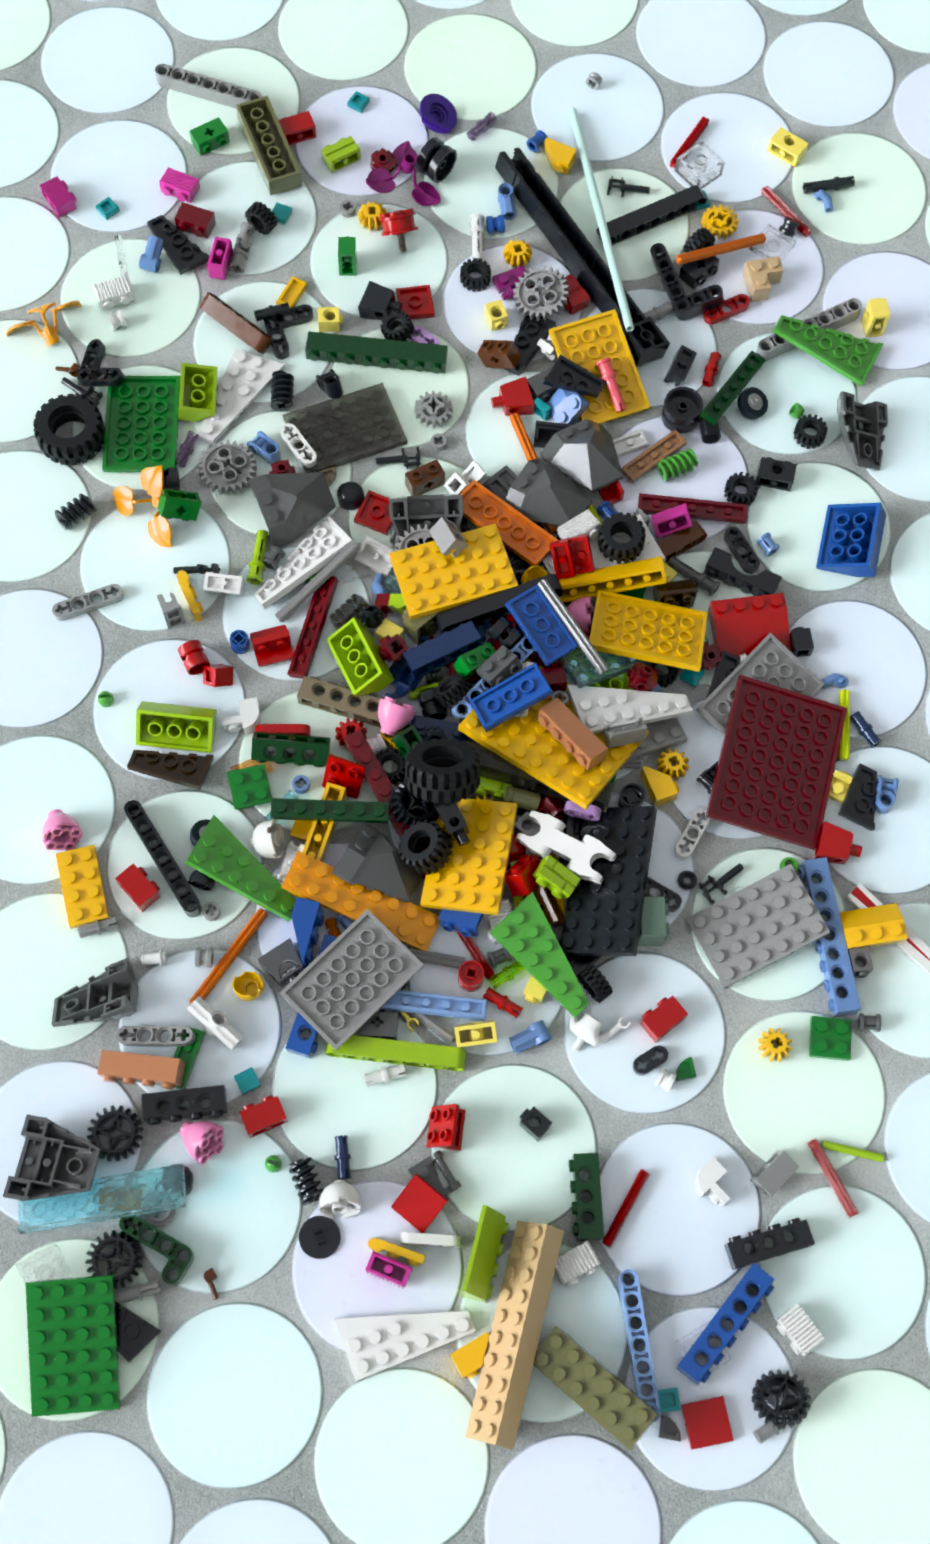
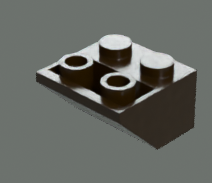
(676, 593)

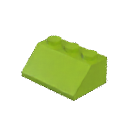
(197, 392)

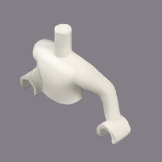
(589, 1028)

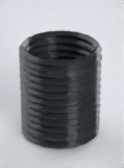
(709, 432)

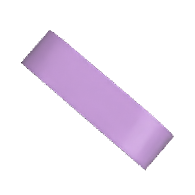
(425, 336)
(591, 813)

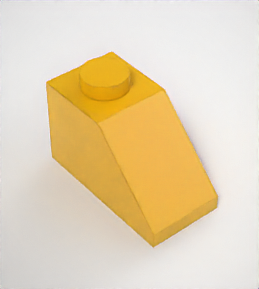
(559, 156)
(659, 786)
(471, 1356)

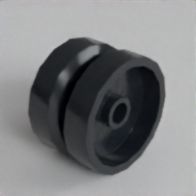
(436, 160)
(682, 409)

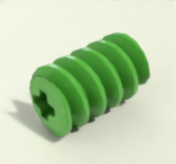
(675, 464)

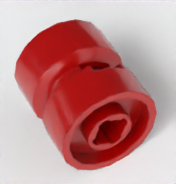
(193, 657)
(471, 976)

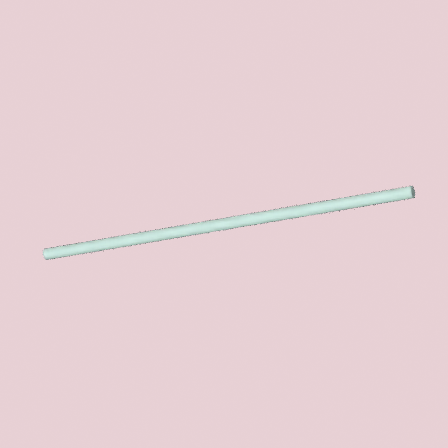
(619, 289)

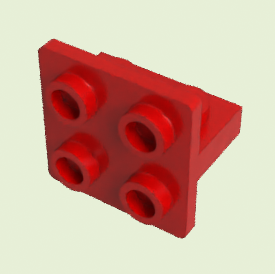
(272, 645)
(345, 774)
(446, 1127)

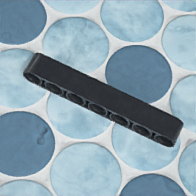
(654, 214)
(490, 606)
(159, 850)

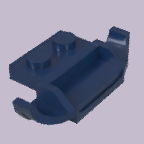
(404, 680)

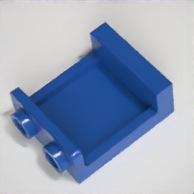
(460, 921)

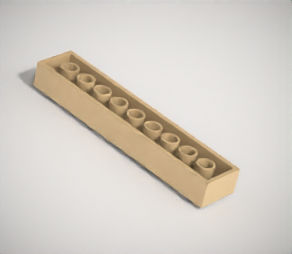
(515, 1334)

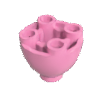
(582, 612)
(394, 717)
(61, 831)
(202, 1139)

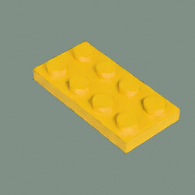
(82, 886)

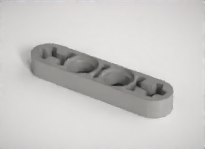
(88, 606)
(155, 1039)

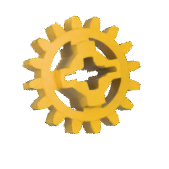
(720, 221)

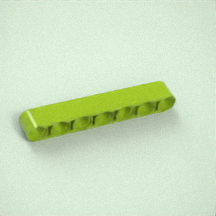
(401, 1053)

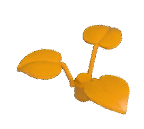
(49, 333)
(152, 482)

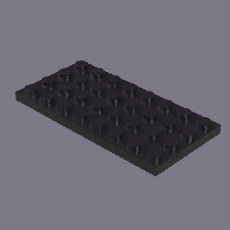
(608, 915)

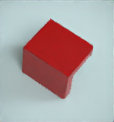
(613, 493)
(218, 675)

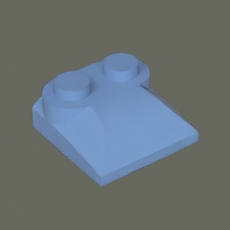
(567, 406)

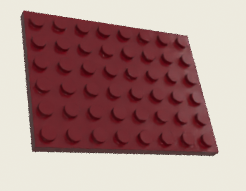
(776, 762)

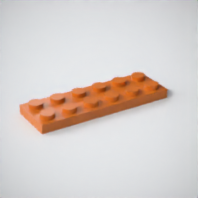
(515, 529)

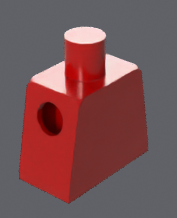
(514, 398)
(836, 844)

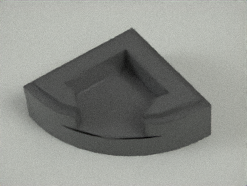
(668, 1429)

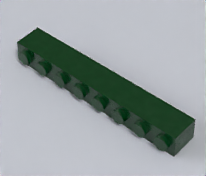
(376, 352)

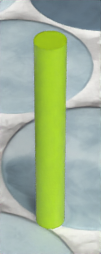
(852, 1151)

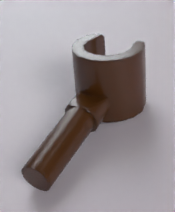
(73, 370)
(209, 1276)

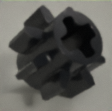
(372, 616)

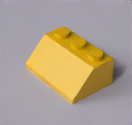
(873, 926)

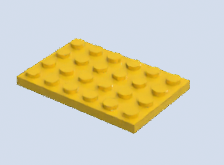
(591, 341)
(440, 582)
(648, 630)
(476, 871)

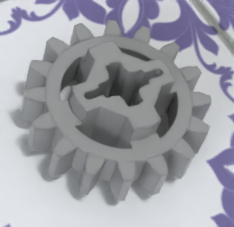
(442, 407)

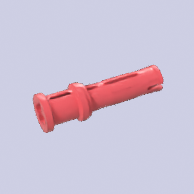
(609, 376)

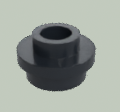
(691, 876)

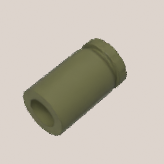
(525, 799)

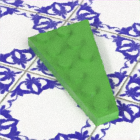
(834, 348)
(232, 864)
(534, 945)

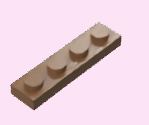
(649, 458)

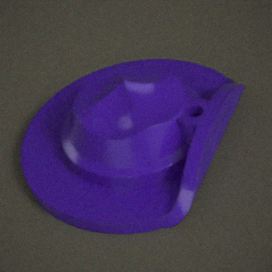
(438, 113)

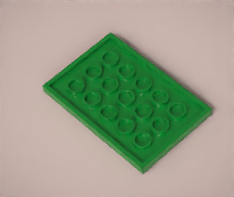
(141, 424)
(72, 1345)

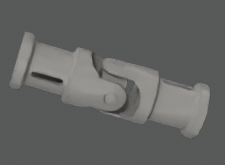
(242, 247)

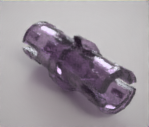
(486, 122)
(186, 449)

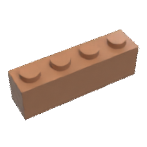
(572, 733)
(141, 1068)

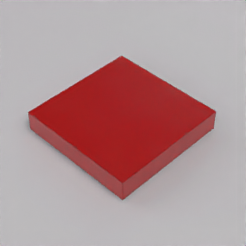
(416, 301)
(374, 513)
(419, 1203)
(707, 1422)

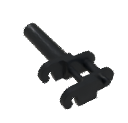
(627, 187)
(82, 392)
(399, 459)
(200, 568)
(720, 882)

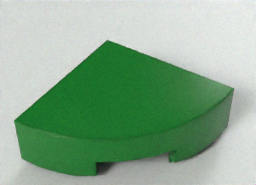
(686, 1070)

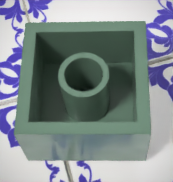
(653, 922)

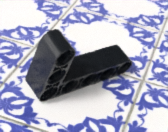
(676, 288)

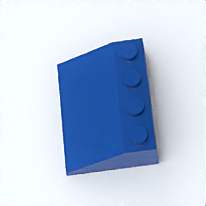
(852, 539)

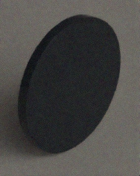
(319, 1237)

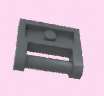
(503, 478)
(426, 1172)

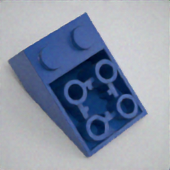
(306, 918)

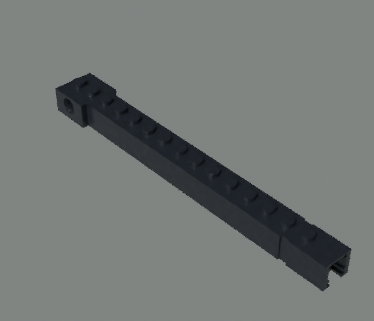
(646, 340)

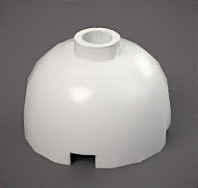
(268, 839)
(339, 1199)

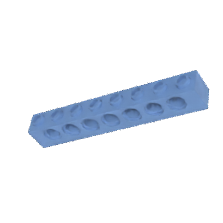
(839, 1006)

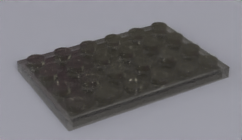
(348, 427)

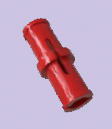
(711, 369)
(502, 1002)

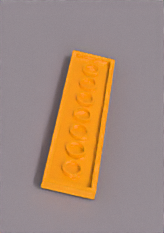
(315, 882)

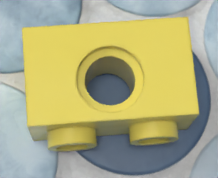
(787, 146)
(875, 317)
(475, 1033)

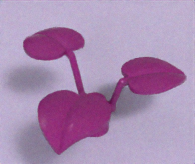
(382, 182)

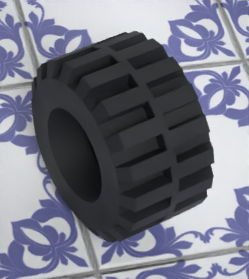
(621, 524)
(416, 838)

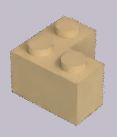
(760, 275)

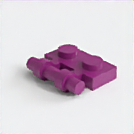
(506, 281)

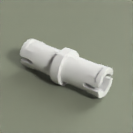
(384, 1075)

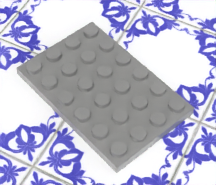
(767, 663)
(758, 926)
(351, 980)

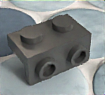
(499, 666)

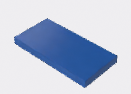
(541, 625)
(511, 697)

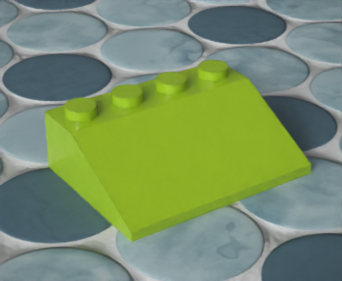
(484, 1254)

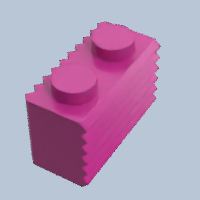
(179, 185)
(58, 196)
(220, 258)
(671, 520)
(388, 1269)

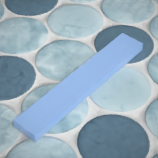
(437, 1005)

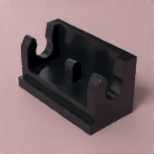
(680, 365)
(545, 431)

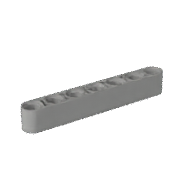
(203, 86)
(831, 318)

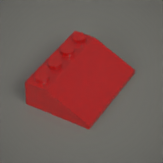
(744, 622)

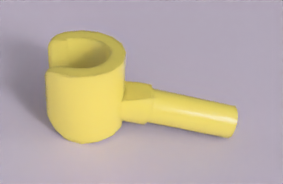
(409, 1020)

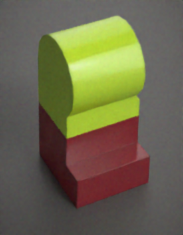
(390, 603)

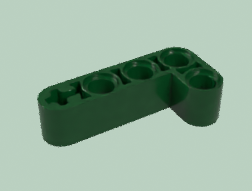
(155, 1244)

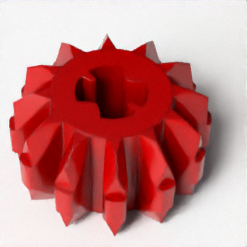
(348, 727)

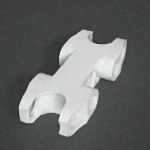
(578, 853)

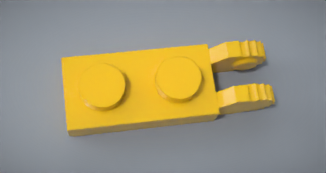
(190, 594)
(395, 1251)

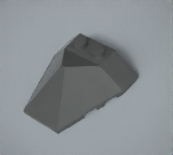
(862, 429)
(585, 454)
(546, 494)
(291, 503)
(424, 510)
(377, 865)
(101, 999)
(51, 1162)

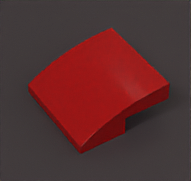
(572, 556)

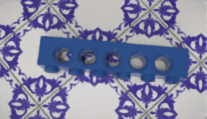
(295, 1043)
(754, 1277)

